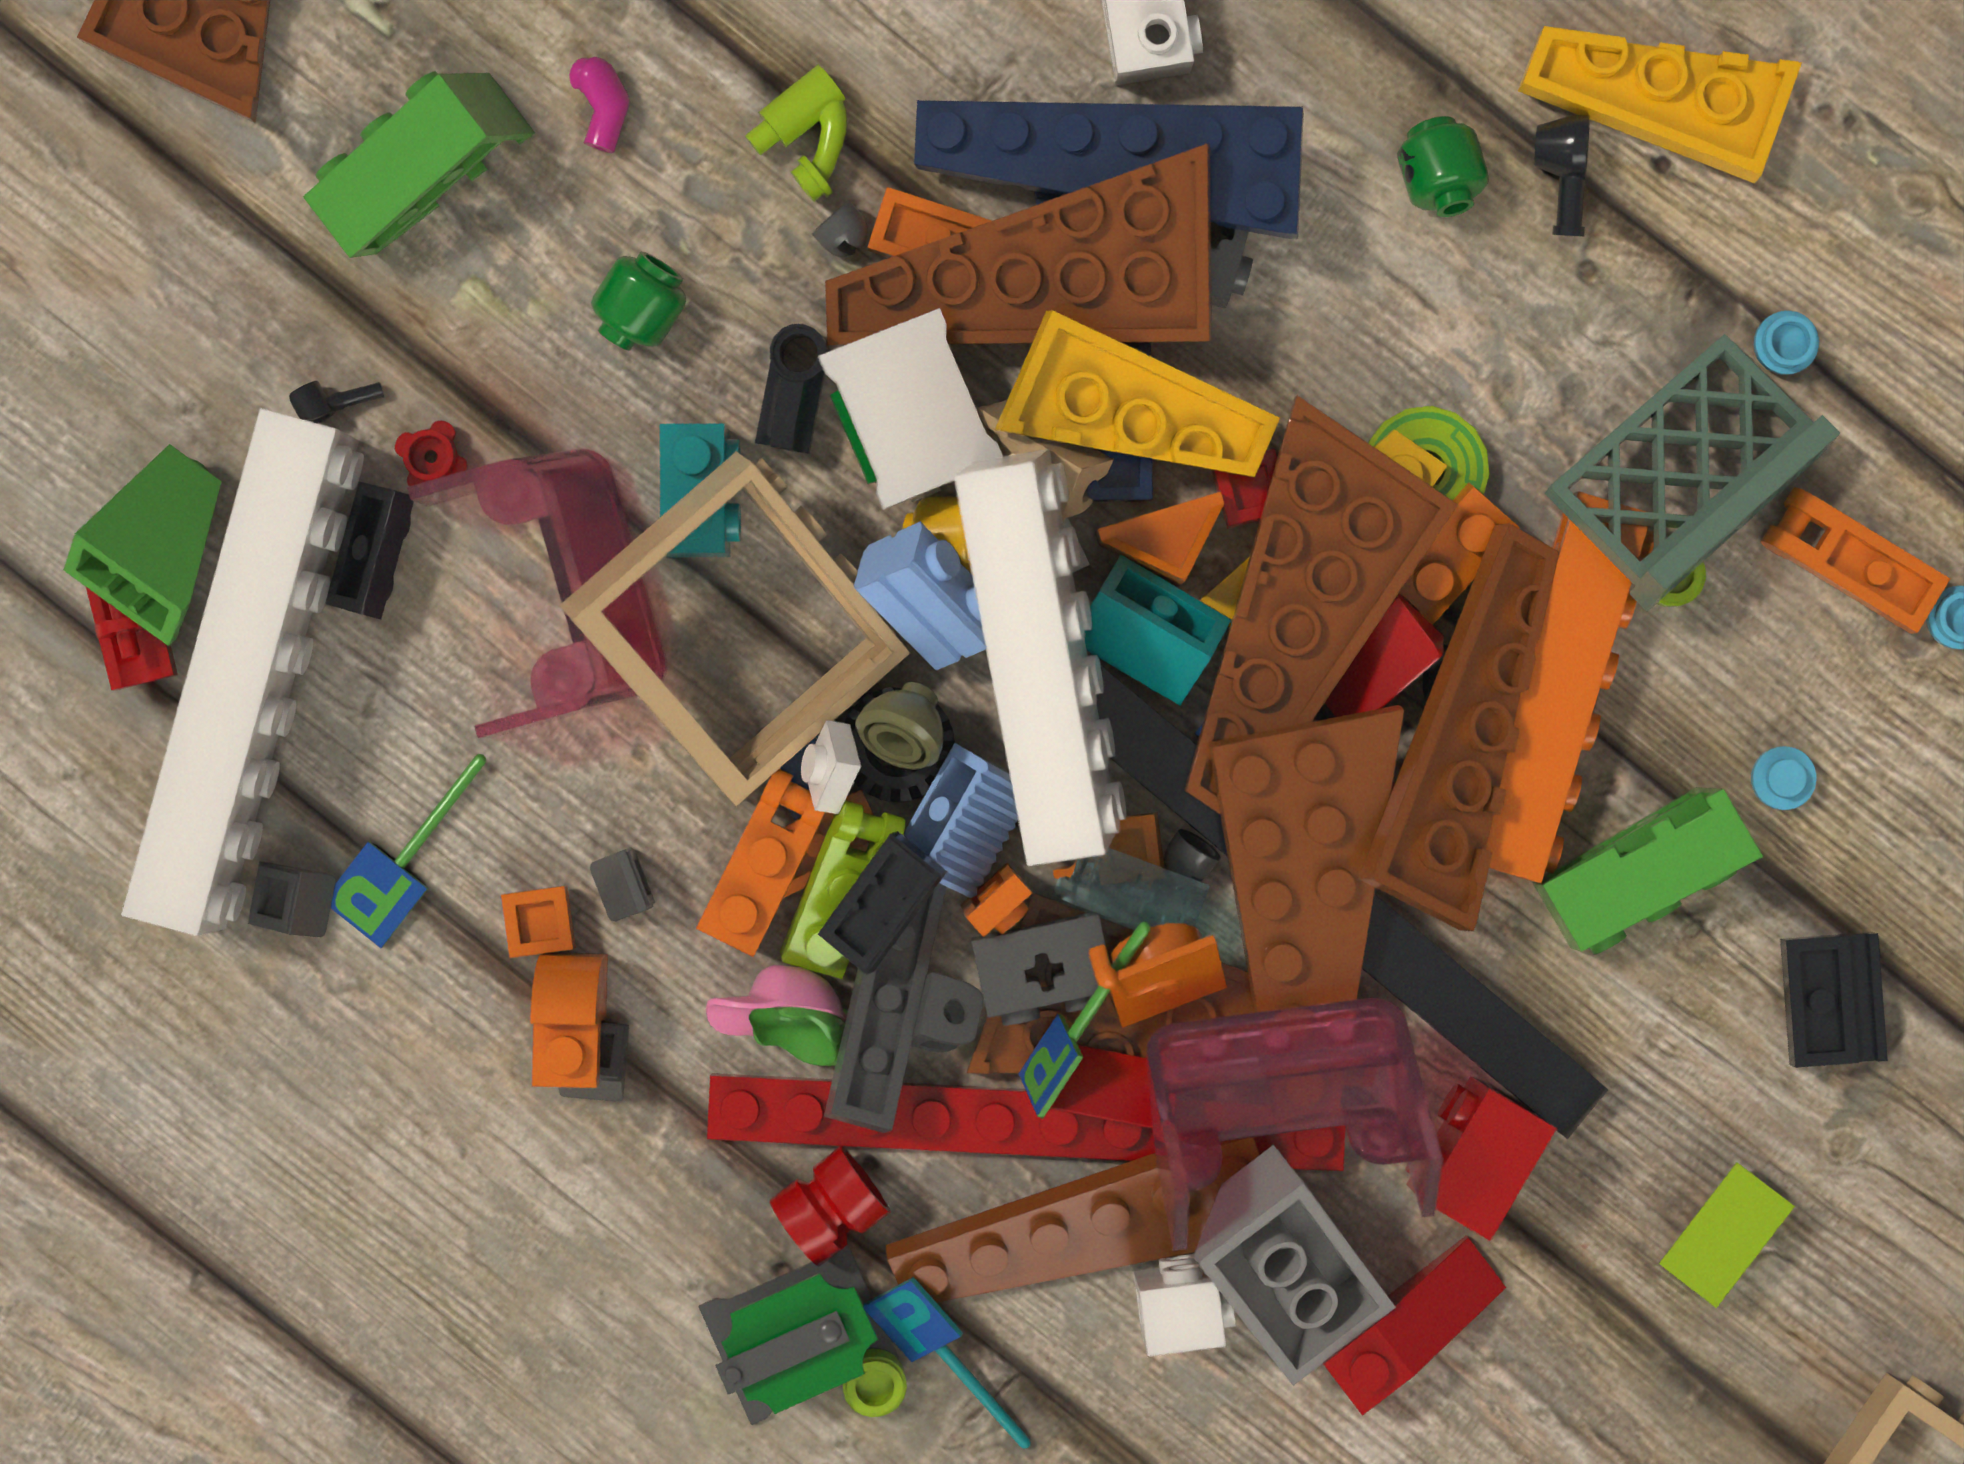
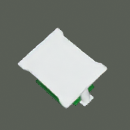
(907, 409)

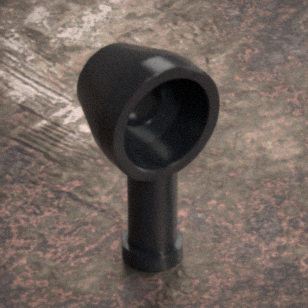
(1563, 150)

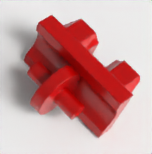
(129, 650)

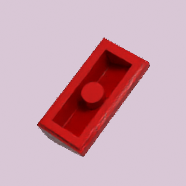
(1388, 662)
(1108, 1088)

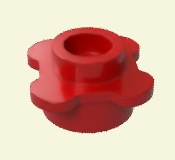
(415, 447)

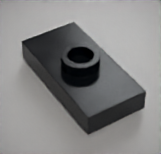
(882, 902)

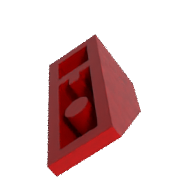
(1427, 1316)

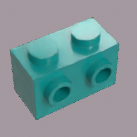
(686, 459)
(1147, 634)

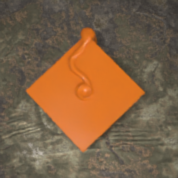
(1163, 974)

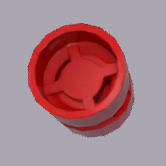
(829, 1206)

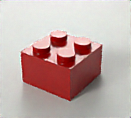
(1486, 1155)

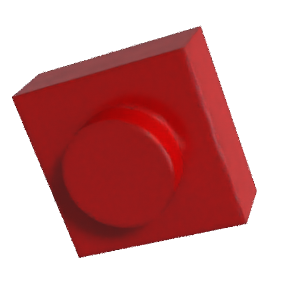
(1245, 495)

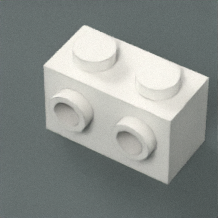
(1150, 39)
(1180, 1307)

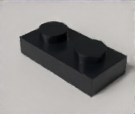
(370, 550)

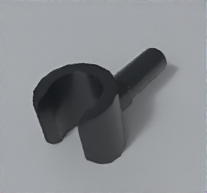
(314, 405)

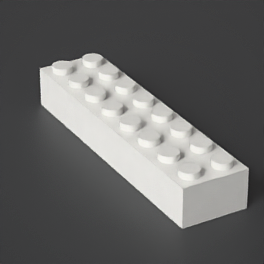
(243, 675)

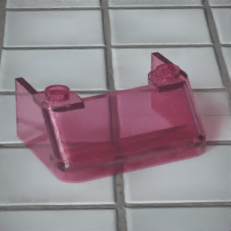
(583, 530)
(1287, 1075)

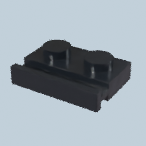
(1833, 999)

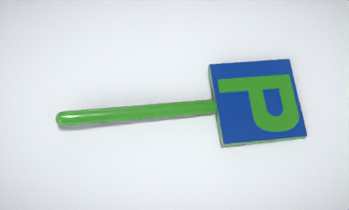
(378, 891)
(1057, 1051)

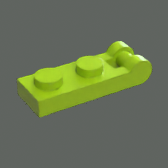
(829, 882)

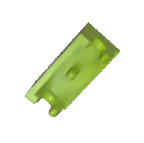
(1726, 1235)

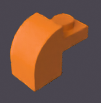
(567, 1019)

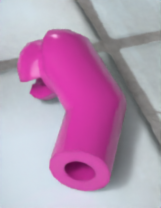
(606, 96)

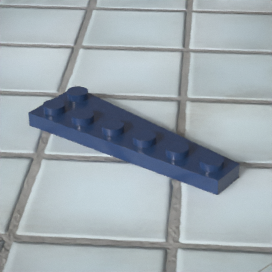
(1081, 144)

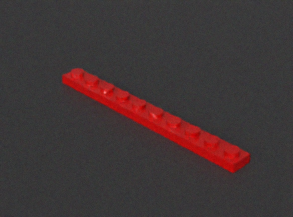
(960, 1121)

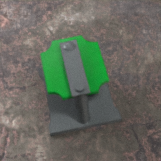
(794, 1335)

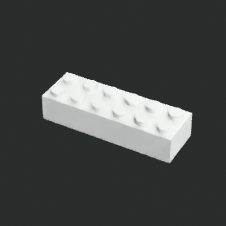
(1039, 655)

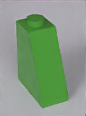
(149, 543)

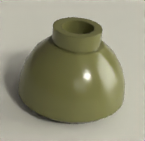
(903, 727)

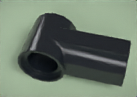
(791, 397)

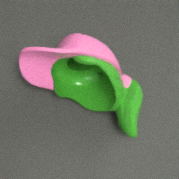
(785, 1010)

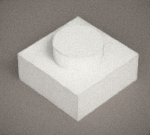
(831, 766)

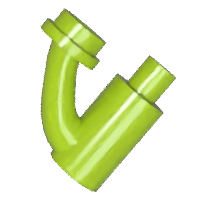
(794, 112)

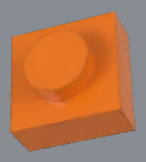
(538, 921)

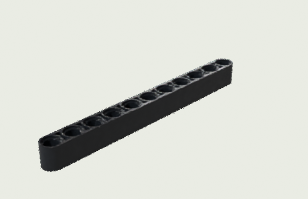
(1394, 949)

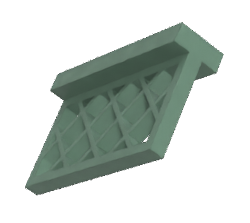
(1717, 517)

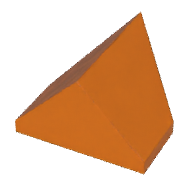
(1165, 539)

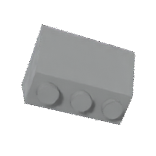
(1287, 1267)

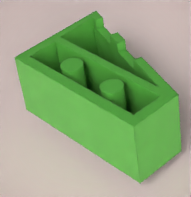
(413, 159)
(1647, 869)

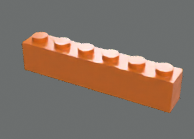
(1556, 713)

